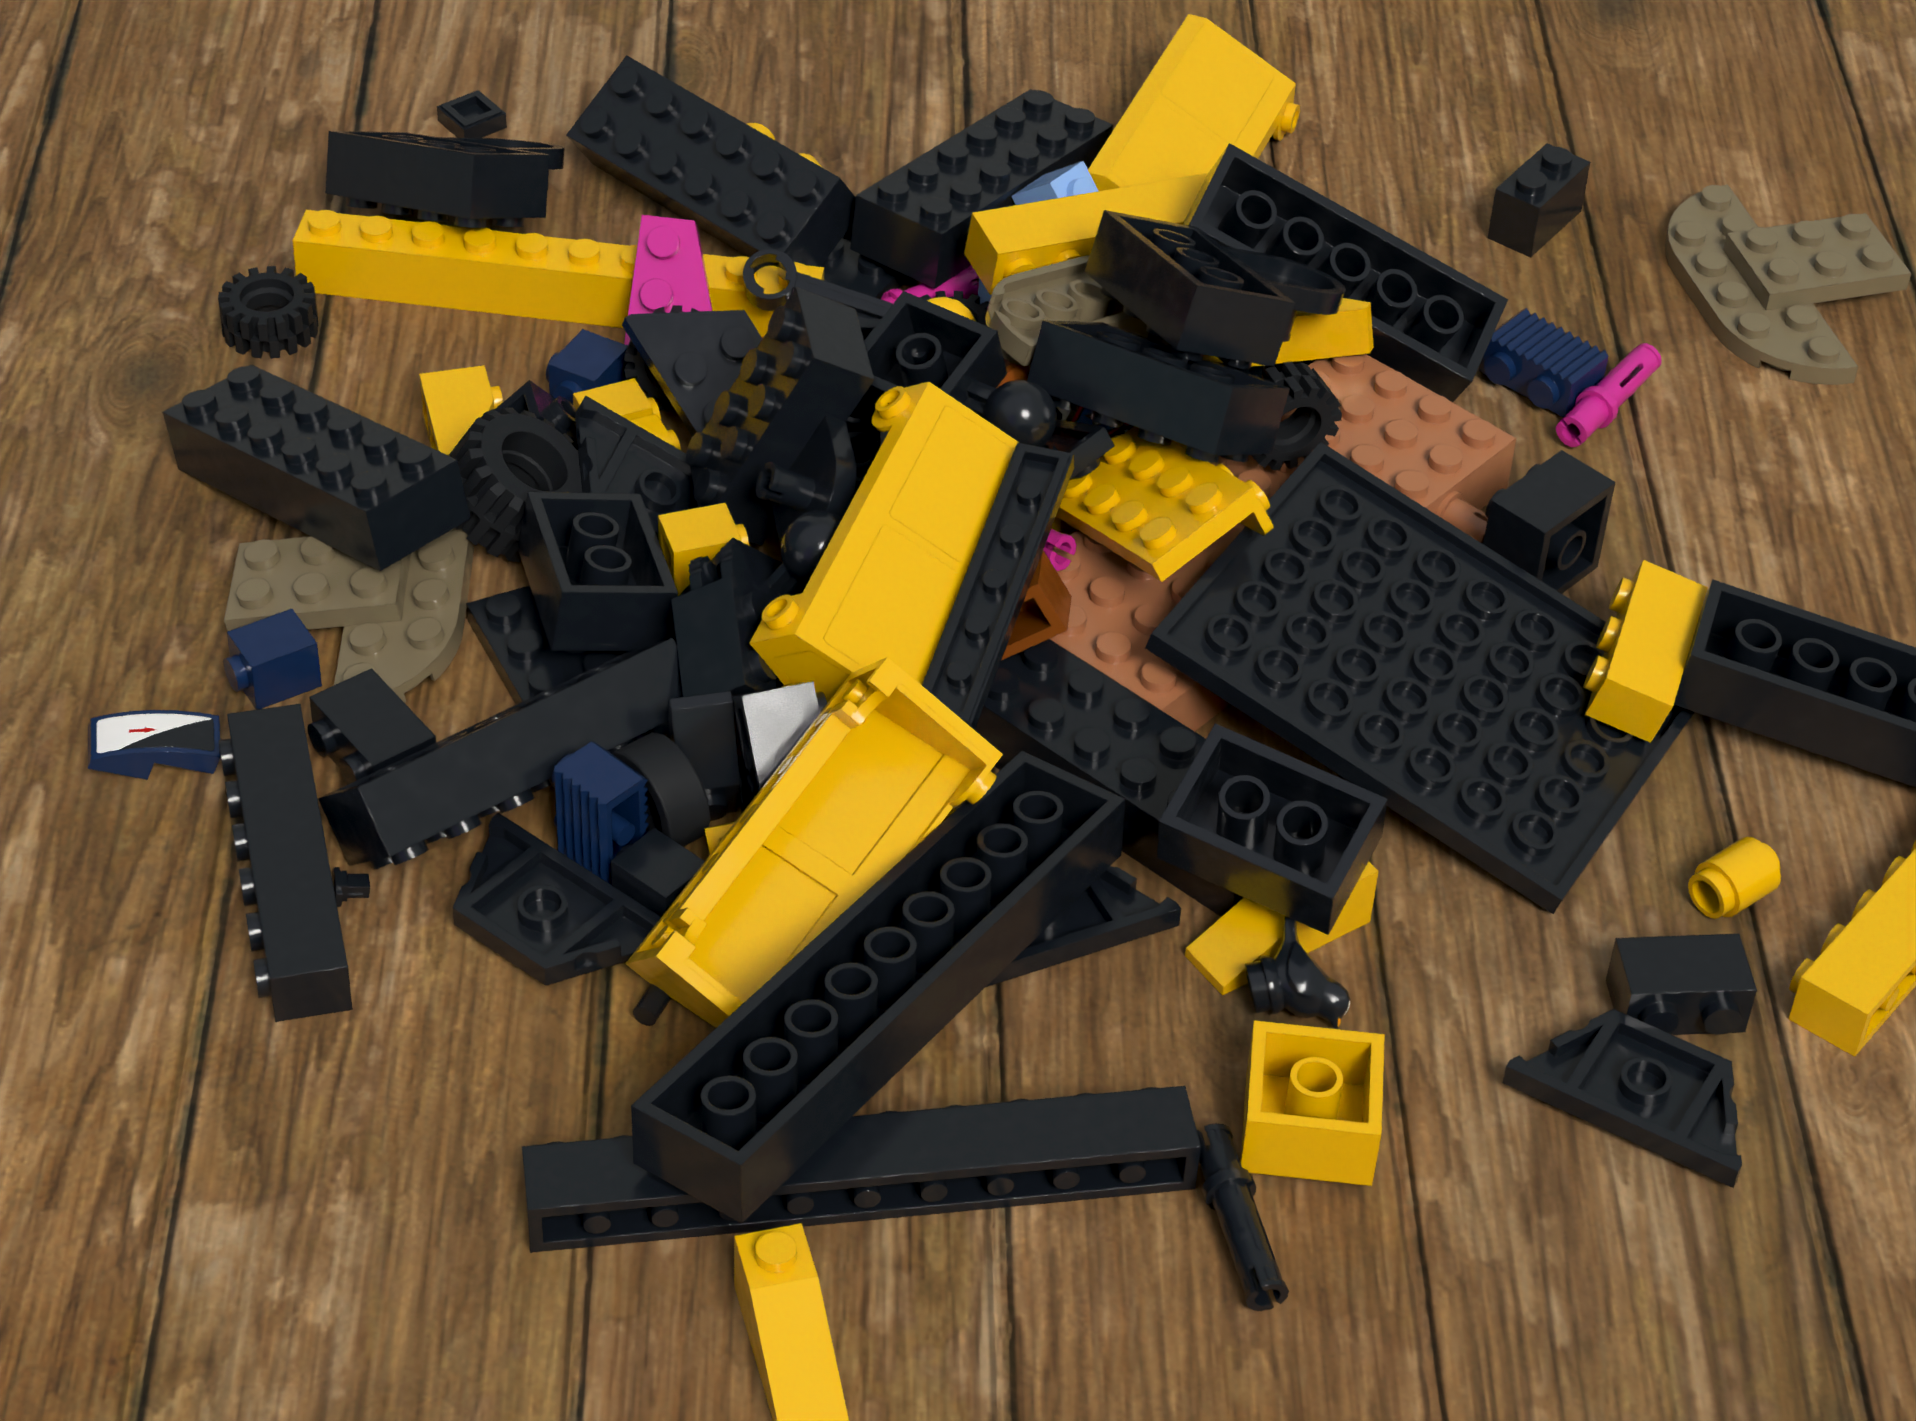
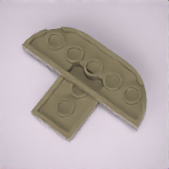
(1762, 281)
(1051, 294)
(393, 619)

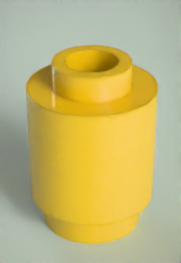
(1735, 878)

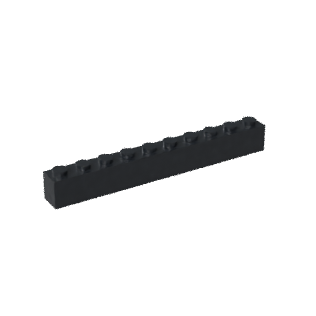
(885, 1169)

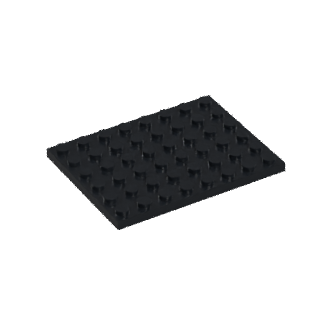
(1418, 673)

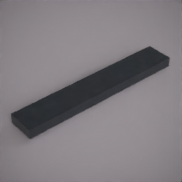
(998, 579)

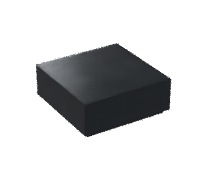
(471, 116)

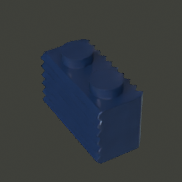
(1542, 362)
(597, 807)

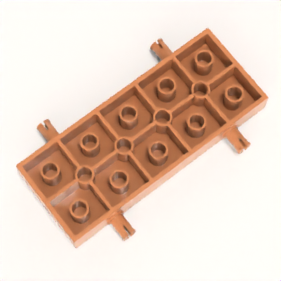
(1386, 427)

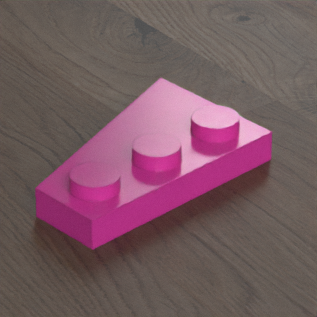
(668, 268)

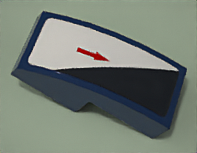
(137, 739)

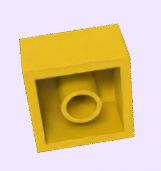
(1313, 1103)

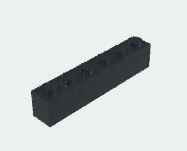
(288, 864)

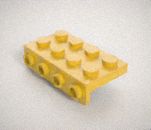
(1160, 504)

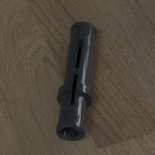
(1230, 1193)

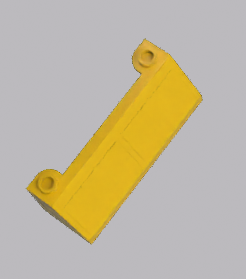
(1192, 106)
(898, 548)
(816, 837)

